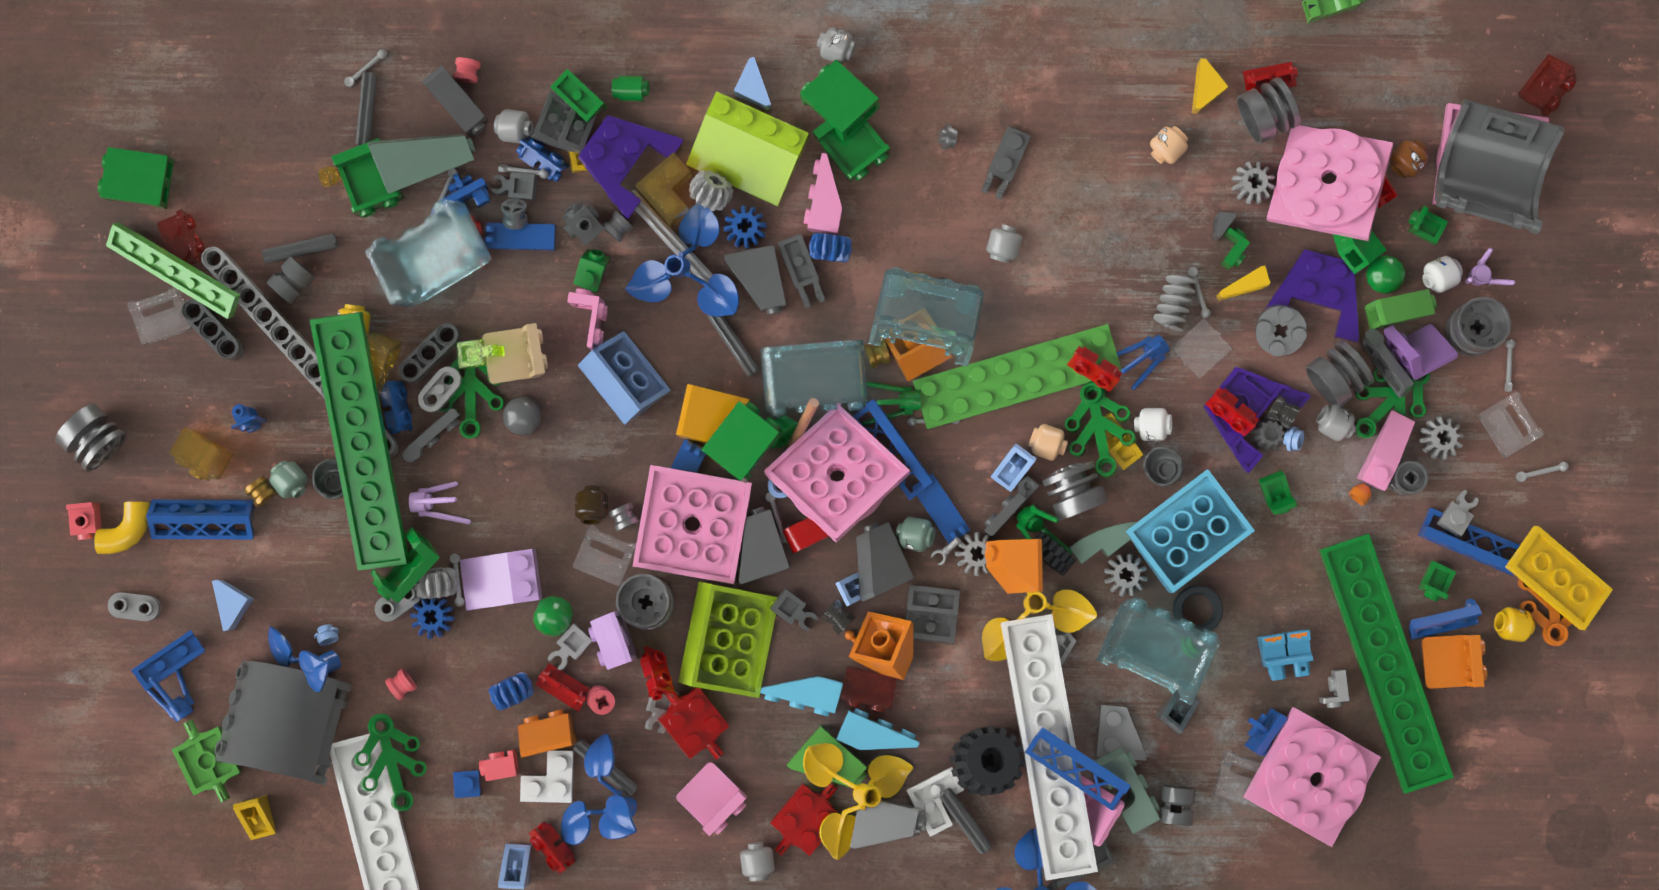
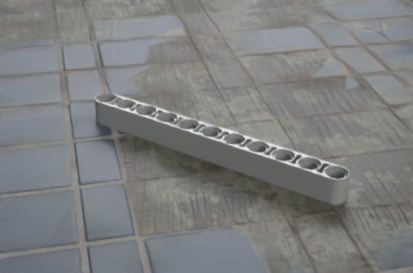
(276, 322)

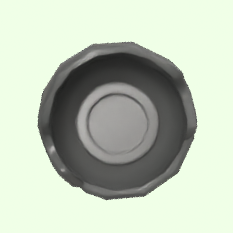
(522, 415)
(1163, 466)
(327, 479)

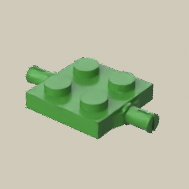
(198, 762)

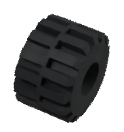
(1001, 759)

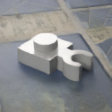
(1456, 516)
(572, 644)
(658, 708)

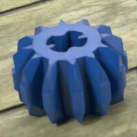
(738, 222)
(830, 247)
(423, 618)
(511, 691)

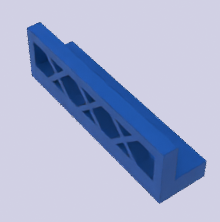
(900, 444)
(200, 514)
(1466, 549)
(1086, 762)

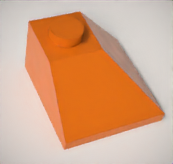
(1016, 564)
(884, 645)

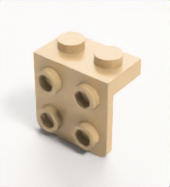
(522, 354)

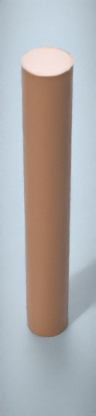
(804, 421)

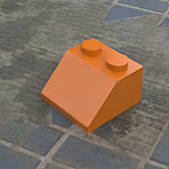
(915, 357)
(547, 733)

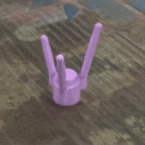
(1482, 273)
(422, 501)

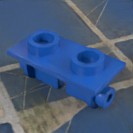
(534, 151)
(399, 418)
(246, 419)

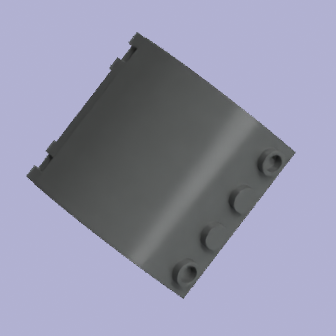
(1496, 165)
(281, 722)

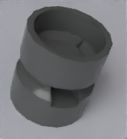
(290, 280)
(1409, 478)
(1177, 796)

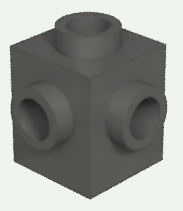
(582, 222)

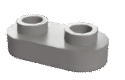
(440, 389)
(133, 606)
(398, 609)

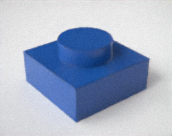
(467, 783)

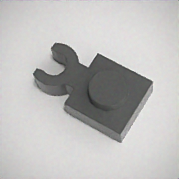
(520, 186)
(790, 608)

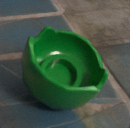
(1385, 274)
(553, 616)

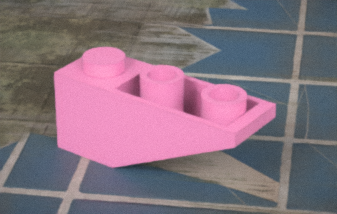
(826, 206)

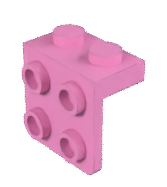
(587, 300)
(712, 798)
(1100, 817)

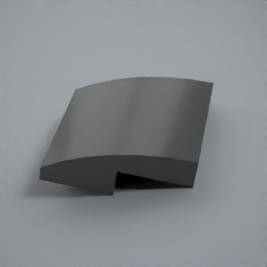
(561, 125)
(933, 614)

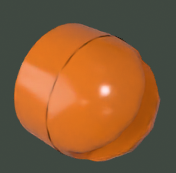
(1360, 494)

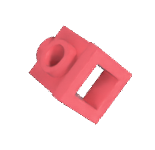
(91, 513)
(499, 765)

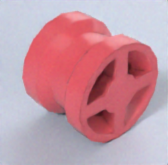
(466, 70)
(400, 684)
(595, 696)

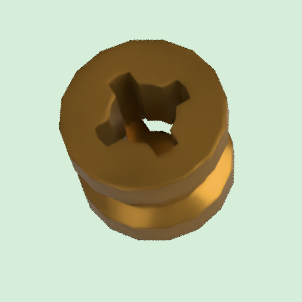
(877, 354)
(260, 491)

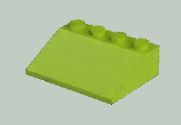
(748, 148)
(728, 640)

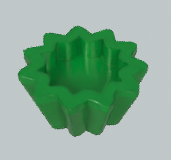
(787, 428)

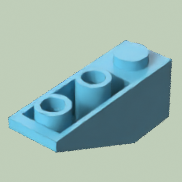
(812, 691)
(868, 735)

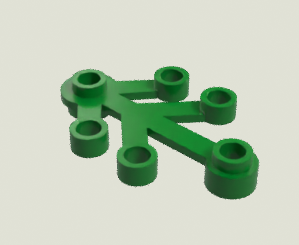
(470, 386)
(1390, 401)
(1098, 425)
(388, 758)

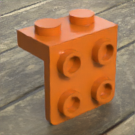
(1453, 661)

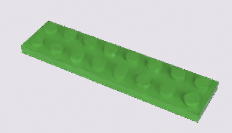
(1009, 378)

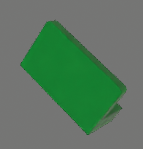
(578, 95)

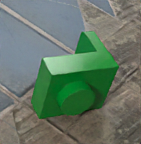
(1426, 225)
(1235, 255)
(591, 269)
(1277, 493)
(1436, 581)

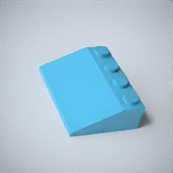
(1189, 531)

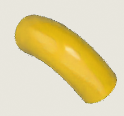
(127, 533)

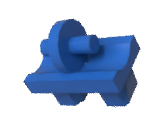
(477, 190)
(1264, 731)

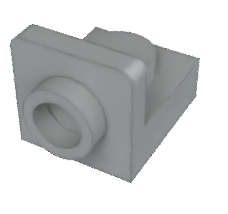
(1338, 685)

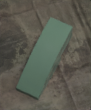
(1106, 540)

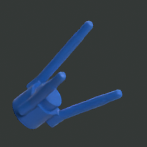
(1154, 348)
(176, 708)

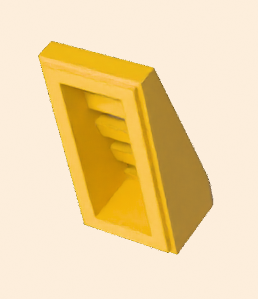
(1251, 282)

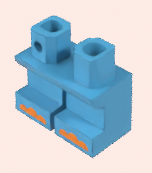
(1286, 649)

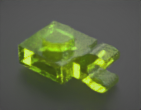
(475, 352)

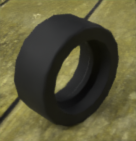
(1208, 593)

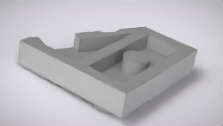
(1117, 731)

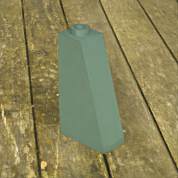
(418, 158)

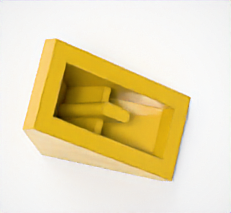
(1207, 86)
(255, 817)

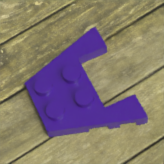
(616, 150)
(1324, 283)
(1256, 394)

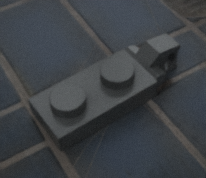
(1011, 506)

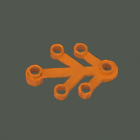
(1547, 625)

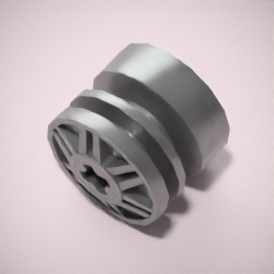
(1268, 110)
(1482, 314)
(1343, 371)
(90, 437)
(1075, 490)
(639, 588)

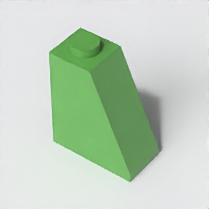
(1400, 309)
(852, 769)

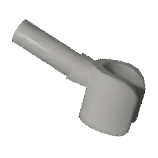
(946, 550)

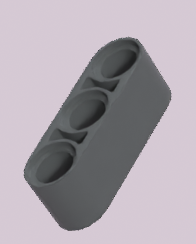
(204, 321)
(418, 358)

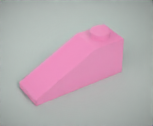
(1386, 451)

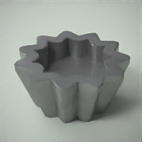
(1268, 434)

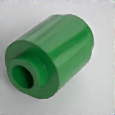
(630, 88)

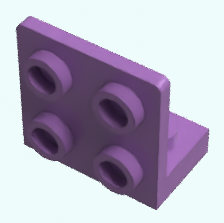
(1421, 350)

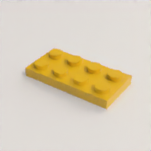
(1559, 578)

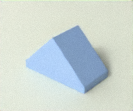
(751, 86)
(1013, 467)
(850, 589)
(231, 603)
(515, 867)

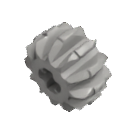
(1261, 179)
(710, 190)
(1433, 442)
(968, 556)
(1128, 566)
(437, 583)

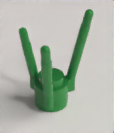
(908, 400)
(1031, 520)

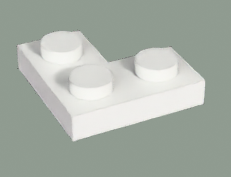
(556, 785)
(927, 796)

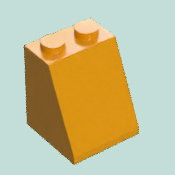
(704, 412)

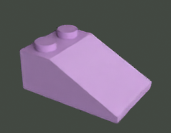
(501, 579)
(613, 640)

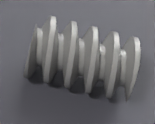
(1174, 301)

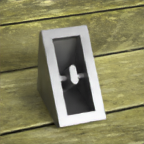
(1176, 712)

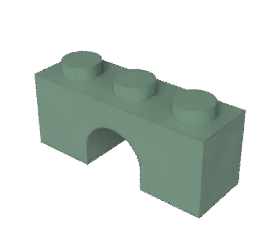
(1138, 808)

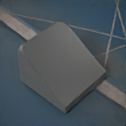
(1221, 222)

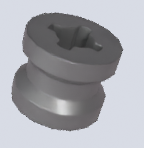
(514, 214)
(617, 226)
(623, 517)

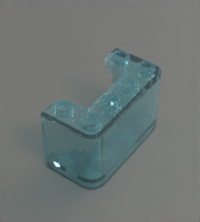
(429, 255)
(927, 312)
(822, 371)
(1160, 648)

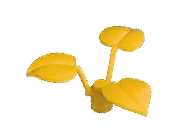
(1069, 614)
(887, 775)

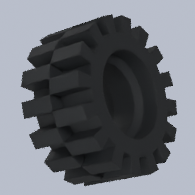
(1055, 555)

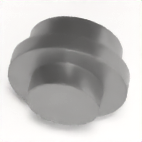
(947, 137)

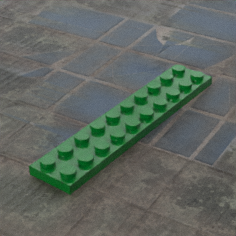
(359, 440)
(1386, 663)

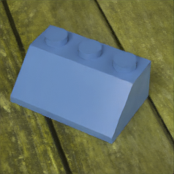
(623, 377)

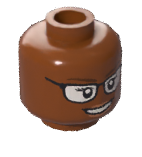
(1408, 158)

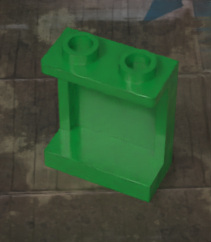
(840, 99)
(856, 153)
(136, 177)
(364, 181)
(742, 440)
(404, 577)

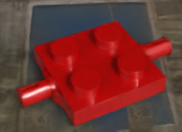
(693, 723)
(801, 818)

